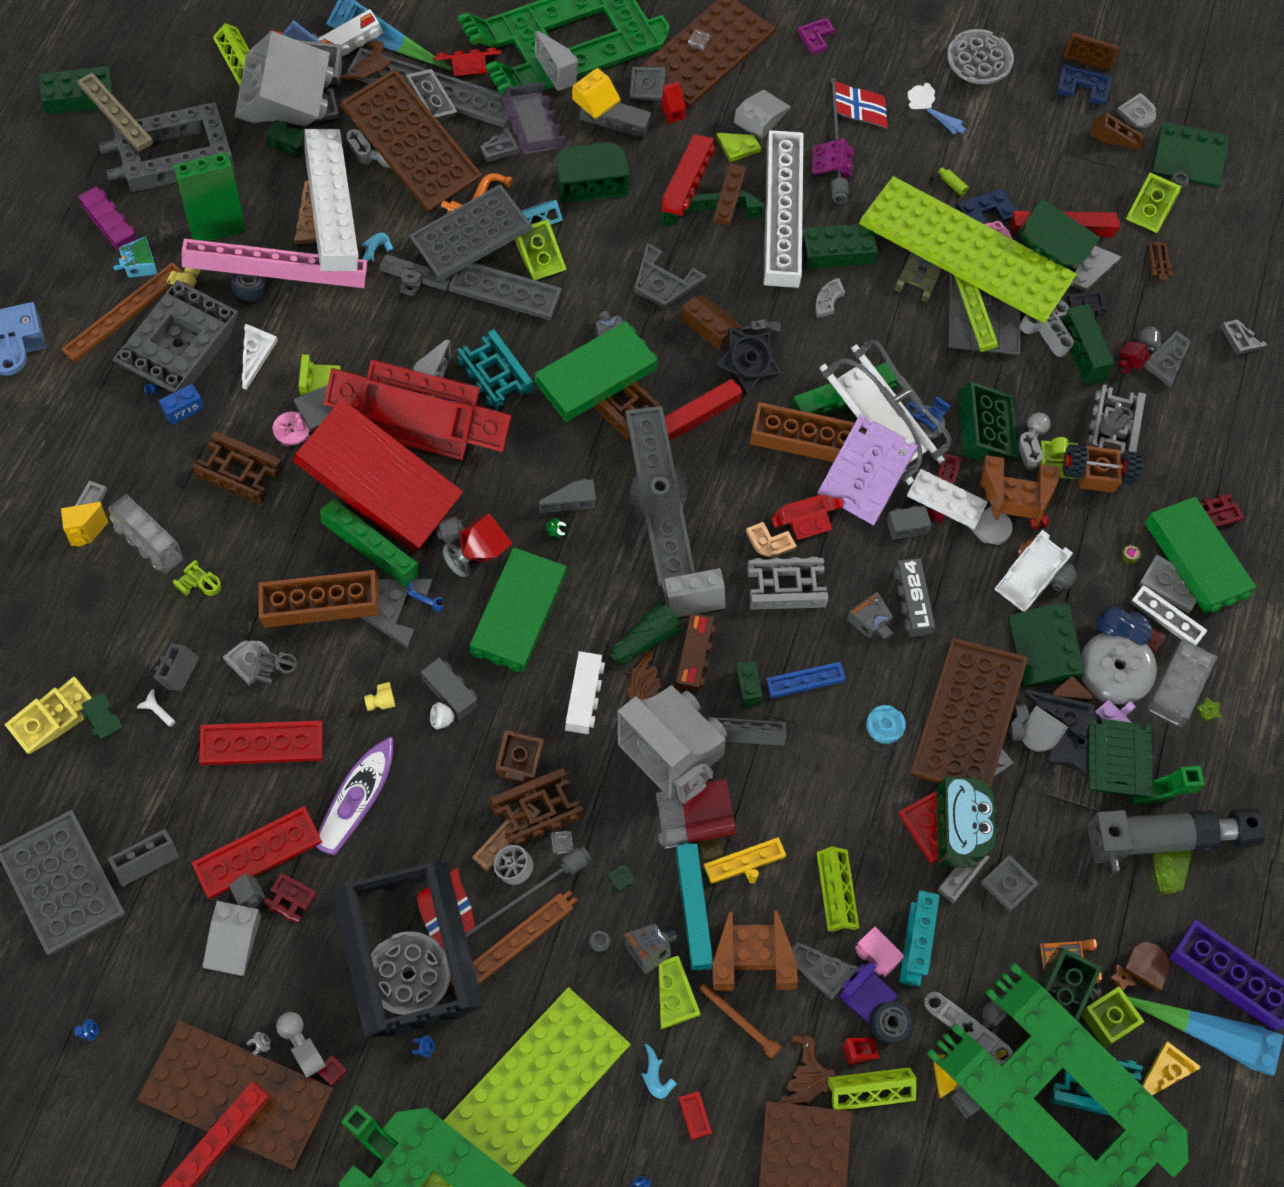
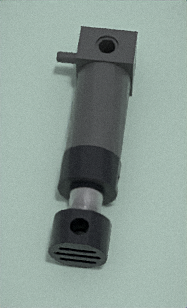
(1116, 836)

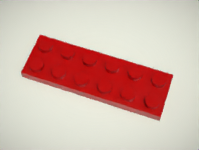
(261, 742)
(257, 852)

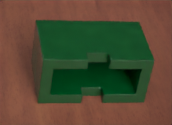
(285, 139)
(748, 684)
(98, 713)

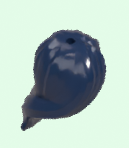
(1125, 624)

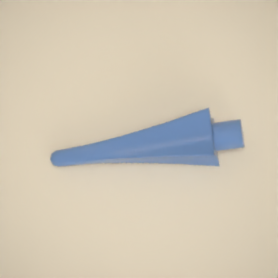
(951, 123)

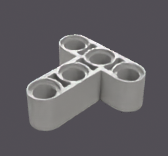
(1052, 331)

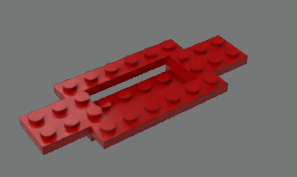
(419, 418)

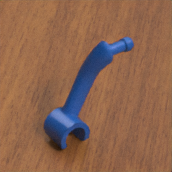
(151, 388)
(414, 594)

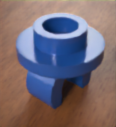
(88, 1030)
(426, 1046)
(641, 1182)

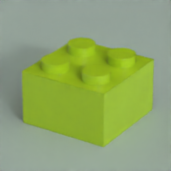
(1112, 1017)

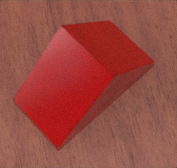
(860, 1050)

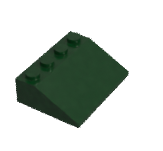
(1190, 151)
(987, 422)
(1050, 644)

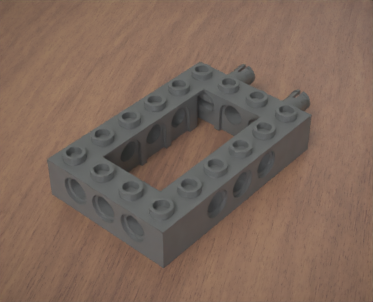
(164, 127)

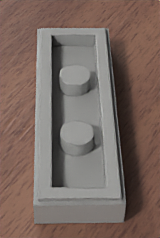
(958, 881)

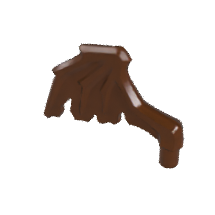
(369, 65)
(642, 681)
(810, 1079)

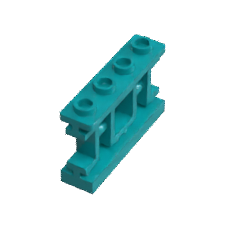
(506, 363)
(919, 938)
(1085, 1101)

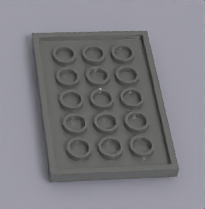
(470, 232)
(60, 883)

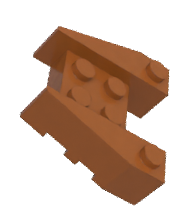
(1016, 495)
(754, 949)

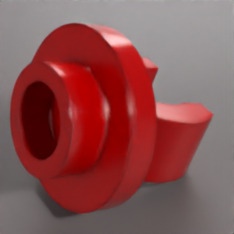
(1044, 522)

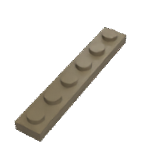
(115, 112)

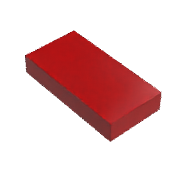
(694, 1115)

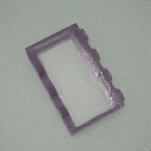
(532, 118)

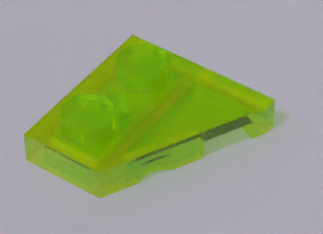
(1171, 870)

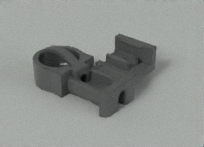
(764, 326)
(267, 663)

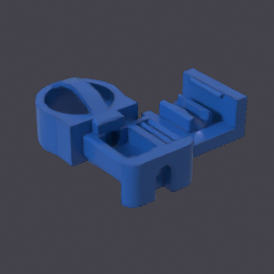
(938, 411)

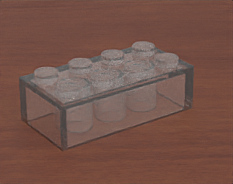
(145, 534)
(1182, 683)

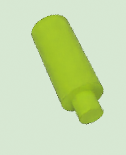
(953, 181)

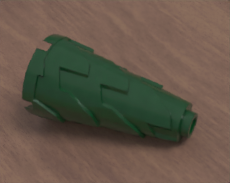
(653, 628)

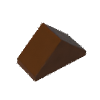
(1073, 690)

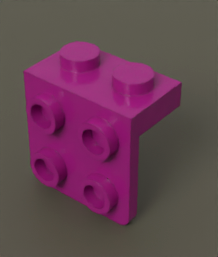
(833, 156)

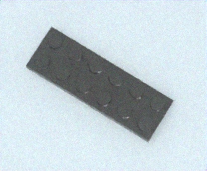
(506, 290)

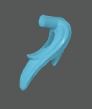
(373, 242)
(652, 1076)

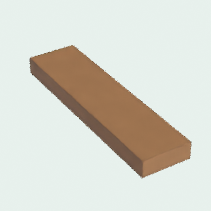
(486, 854)

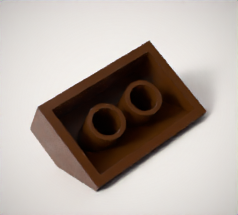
(1091, 51)
(708, 320)

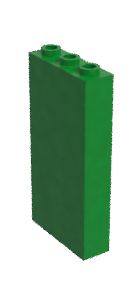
(210, 197)
(596, 371)
(1200, 555)
(518, 610)

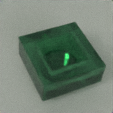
(621, 878)

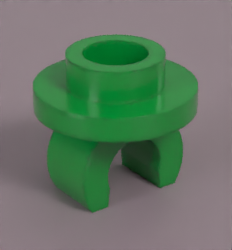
(553, 528)

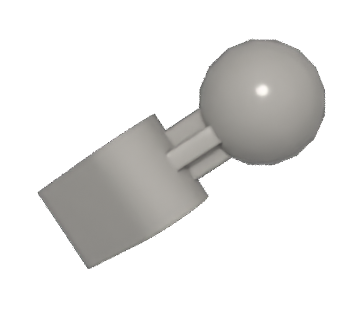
(367, 154)
(1028, 445)
(290, 1027)

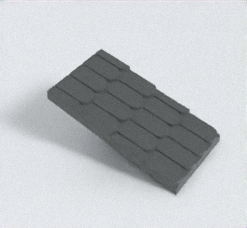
(1002, 316)

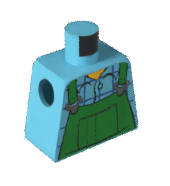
(136, 259)

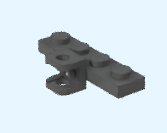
(413, 275)

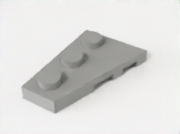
(1093, 268)

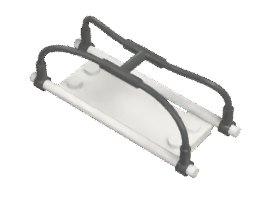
(880, 404)

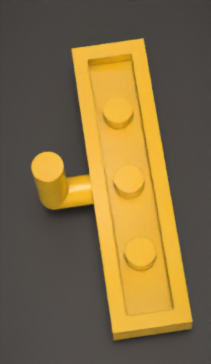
(745, 862)

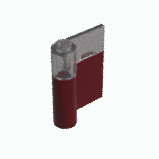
(699, 819)

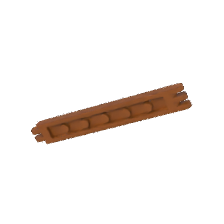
(522, 936)

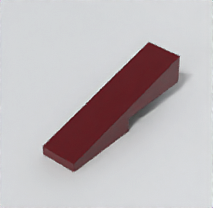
(948, 472)

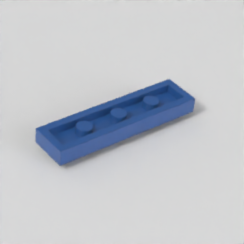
(805, 680)

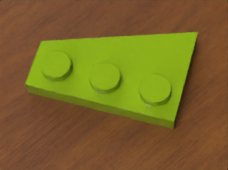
(675, 993)

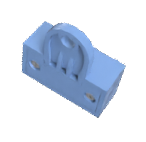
(19, 334)

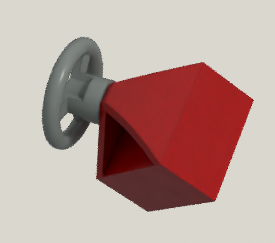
(479, 542)

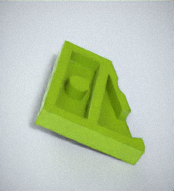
(738, 145)

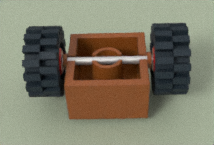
(1102, 467)

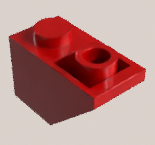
(673, 103)

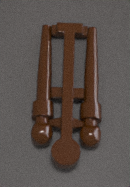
(1153, 263)

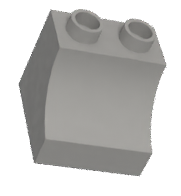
(283, 82)
(669, 736)

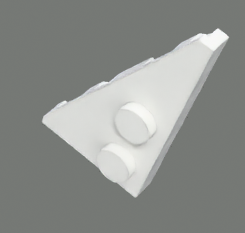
(256, 350)

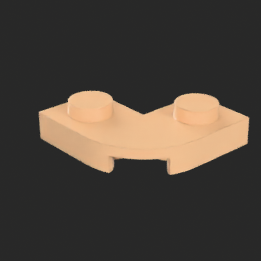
(768, 545)

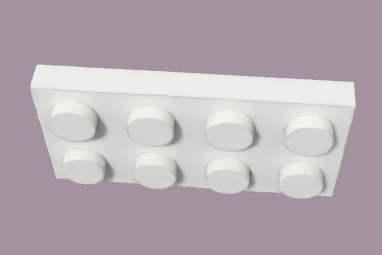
(947, 499)

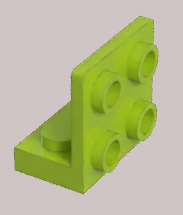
(313, 376)

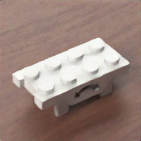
(1032, 571)

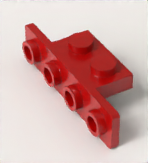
(467, 63)

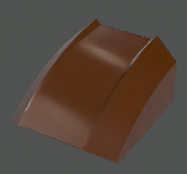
(519, 756)

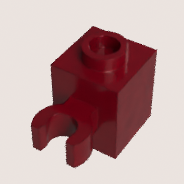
(1133, 356)

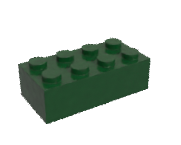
(63, 94)
(838, 246)
(1089, 348)

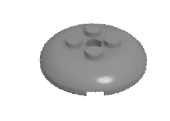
(980, 56)
(1107, 681)
(410, 953)

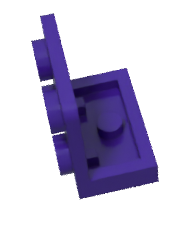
(866, 991)

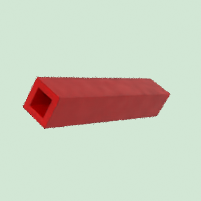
(1100, 223)
(702, 409)

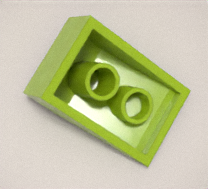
(1154, 202)
(540, 251)

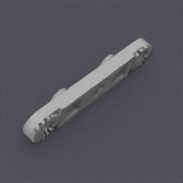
(950, 1014)

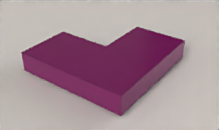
(813, 33)

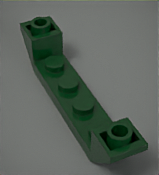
(752, 206)

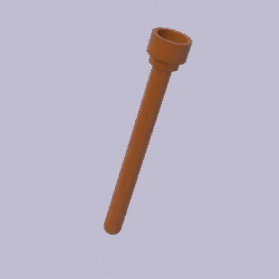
(771, 1047)

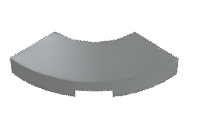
(827, 297)

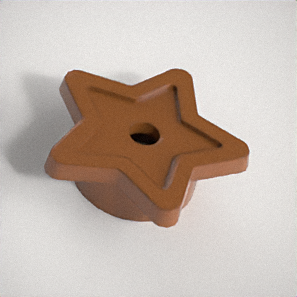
(1117, 978)

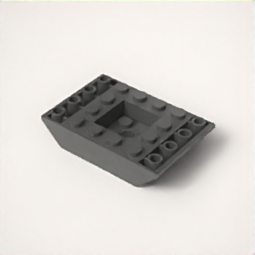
(181, 317)

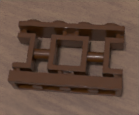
(613, 412)
(243, 454)
(532, 792)

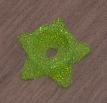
(1205, 709)

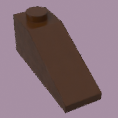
(1114, 132)

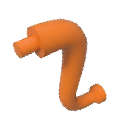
(481, 189)

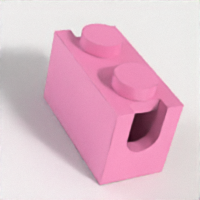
(880, 951)

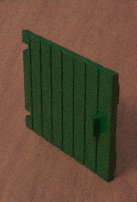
(1120, 755)

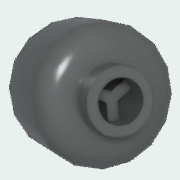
(1150, 337)
(450, 529)
(1064, 578)

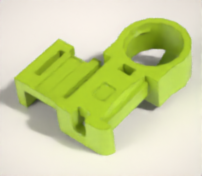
(198, 577)

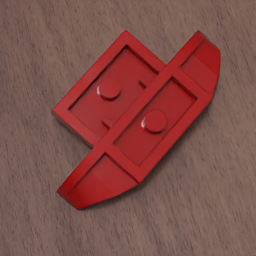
(807, 515)

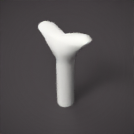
(151, 703)

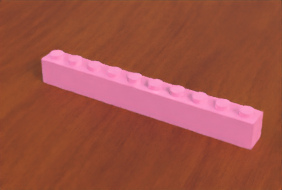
(266, 263)

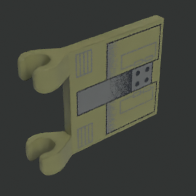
(920, 274)

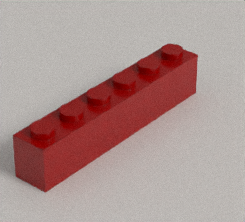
(688, 175)
(220, 1137)

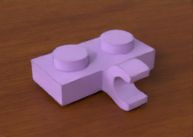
(1111, 712)

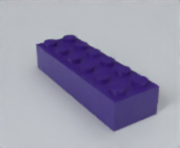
(1231, 974)

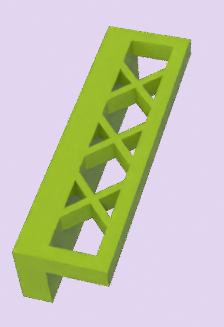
(239, 49)
(834, 889)
(872, 1082)

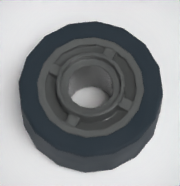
(248, 287)
(879, 1022)

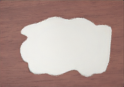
(921, 96)

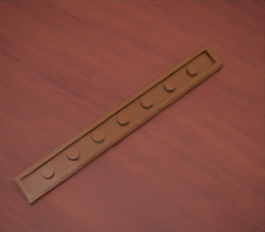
(119, 314)

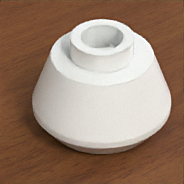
(441, 715)

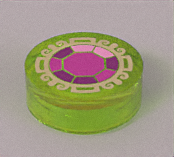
(1131, 554)

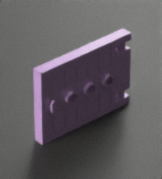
(868, 469)

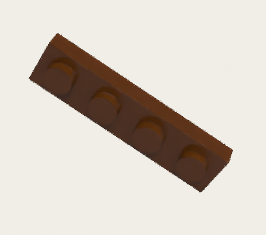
(729, 194)

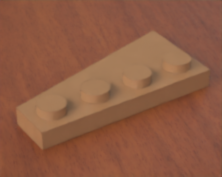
(305, 225)

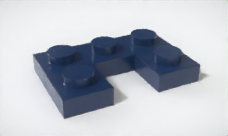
(1074, 76)
(995, 200)

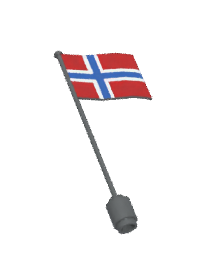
(858, 106)
(570, 864)

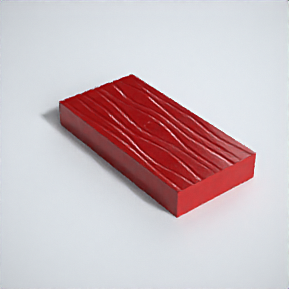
(377, 476)

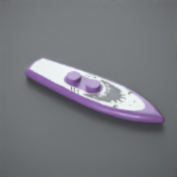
(355, 796)

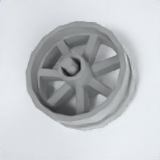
(513, 864)

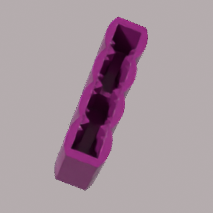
(107, 218)

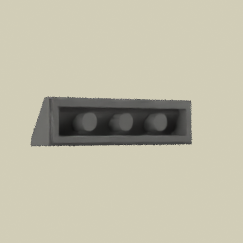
(754, 731)

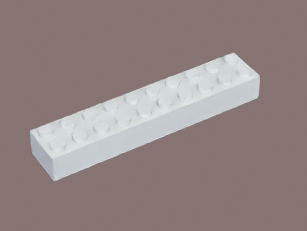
(330, 200)
(783, 209)

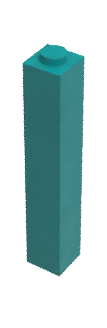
(694, 907)

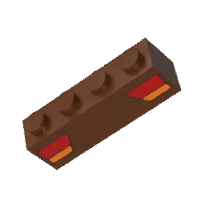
(694, 653)

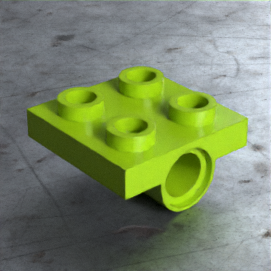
(1053, 453)

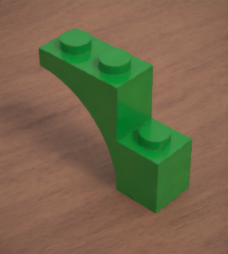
(1167, 788)
(369, 1133)

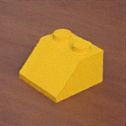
(595, 93)
(83, 522)

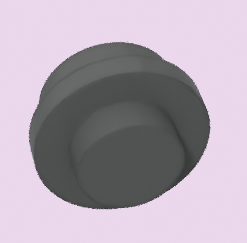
(1180, 179)
(599, 941)

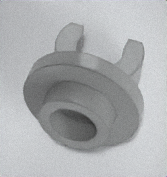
(262, 1043)

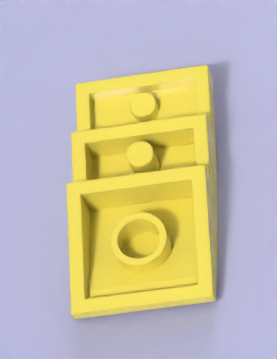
(49, 717)

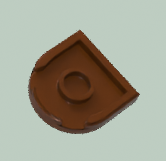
(1148, 964)

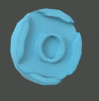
(885, 724)

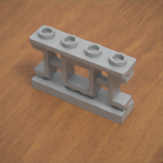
(1131, 428)
(787, 597)

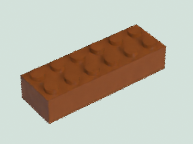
(799, 432)
(319, 598)

